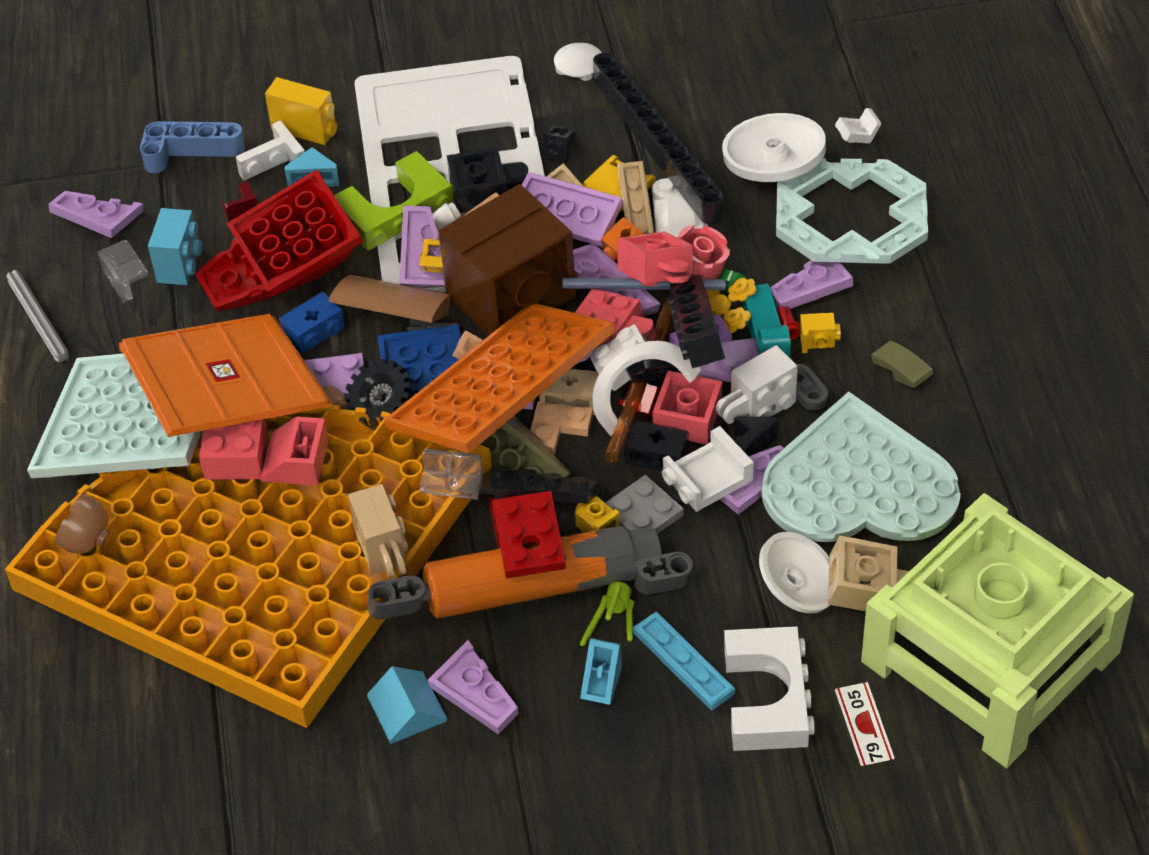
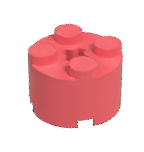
(708, 250)

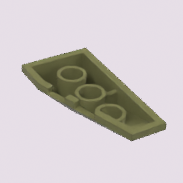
(520, 449)

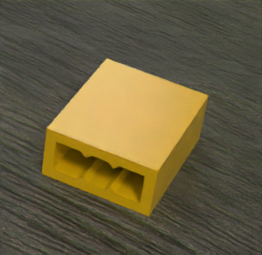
(302, 109)

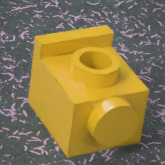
(818, 331)
(596, 515)

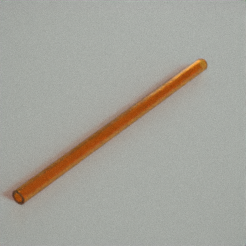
(636, 393)

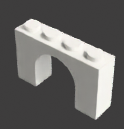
(786, 721)

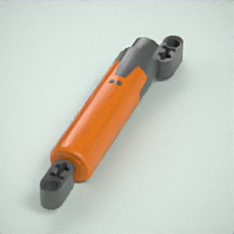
(480, 582)

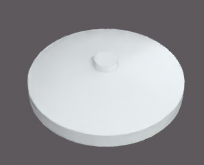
(774, 147)

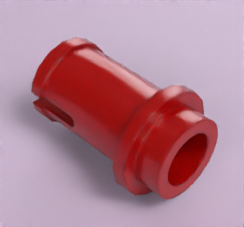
(788, 319)

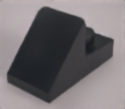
(754, 433)

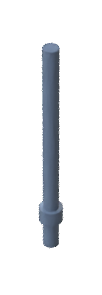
(629, 283)

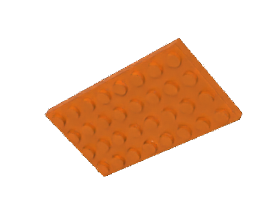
(499, 377)

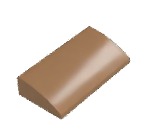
(391, 298)

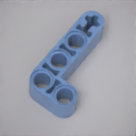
(189, 139)

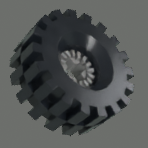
(375, 381)

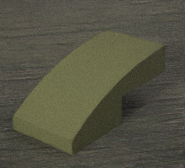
(904, 364)

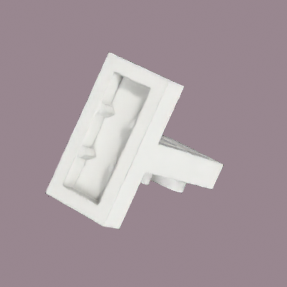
(270, 154)

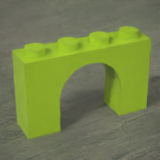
(382, 223)

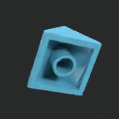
(405, 703)

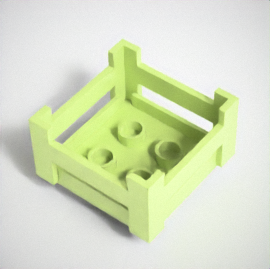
(1003, 618)

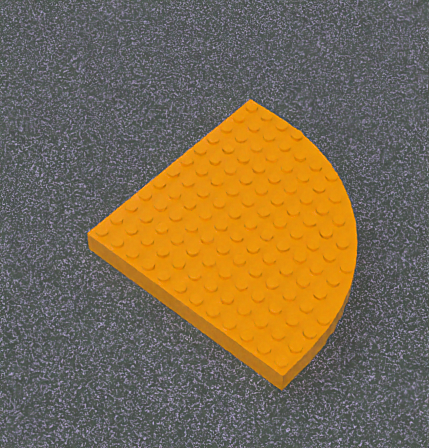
(244, 574)

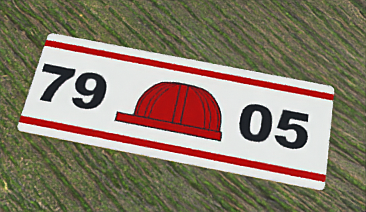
(864, 724)

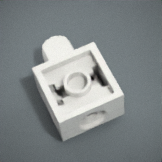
(760, 387)

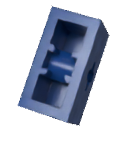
(312, 322)

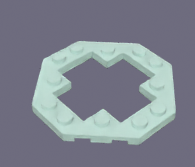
(853, 247)

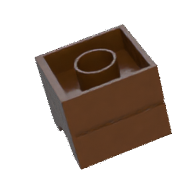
(506, 259)

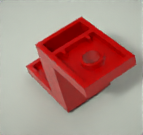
(523, 521)

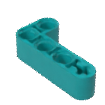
(764, 321)

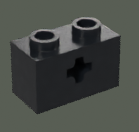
(650, 443)

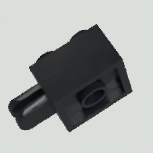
(481, 174)

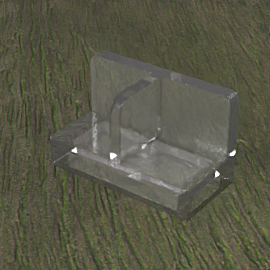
(122, 267)
(451, 474)

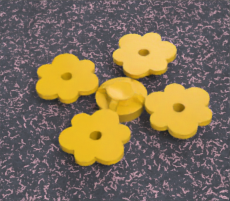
(720, 304)

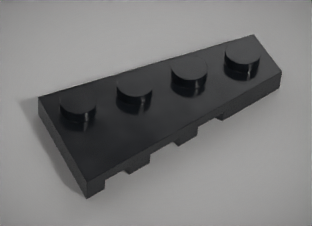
(507, 483)

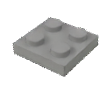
(645, 506)

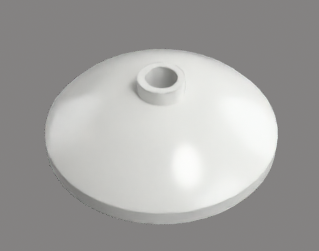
(796, 571)

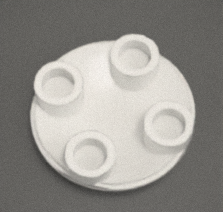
(576, 60)

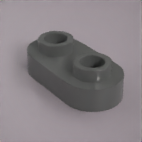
(810, 391)

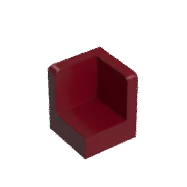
(238, 207)

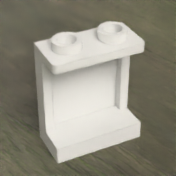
(709, 471)

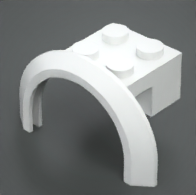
(617, 355)

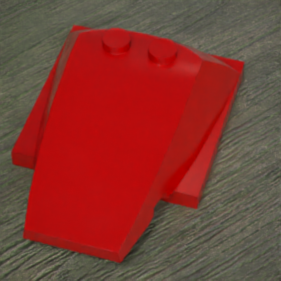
(280, 245)

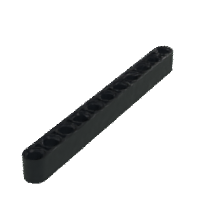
(659, 139)

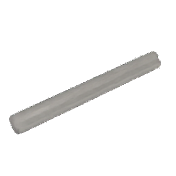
(37, 316)

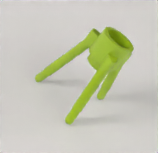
(616, 601)

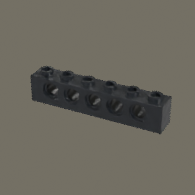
(695, 322)

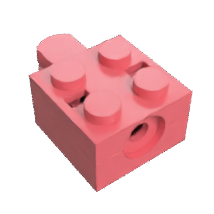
(655, 258)
(618, 309)

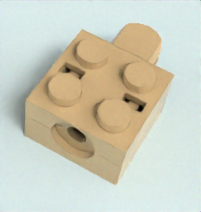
(379, 530)
(860, 571)

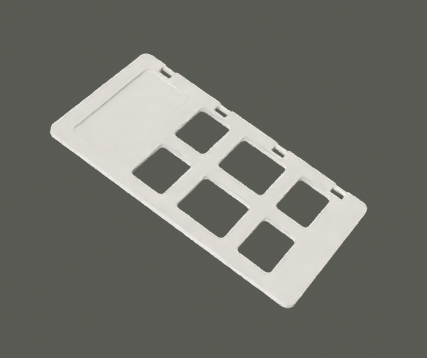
(440, 104)

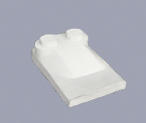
(671, 209)

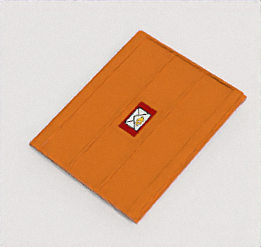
(222, 374)

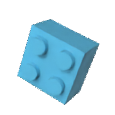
(174, 246)

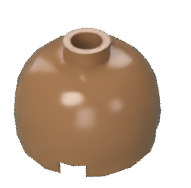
(83, 527)

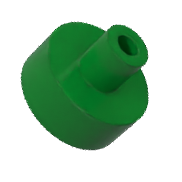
(730, 278)

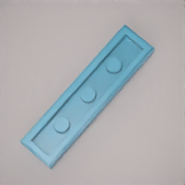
(684, 661)

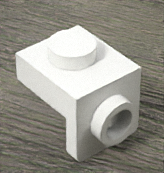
(861, 129)

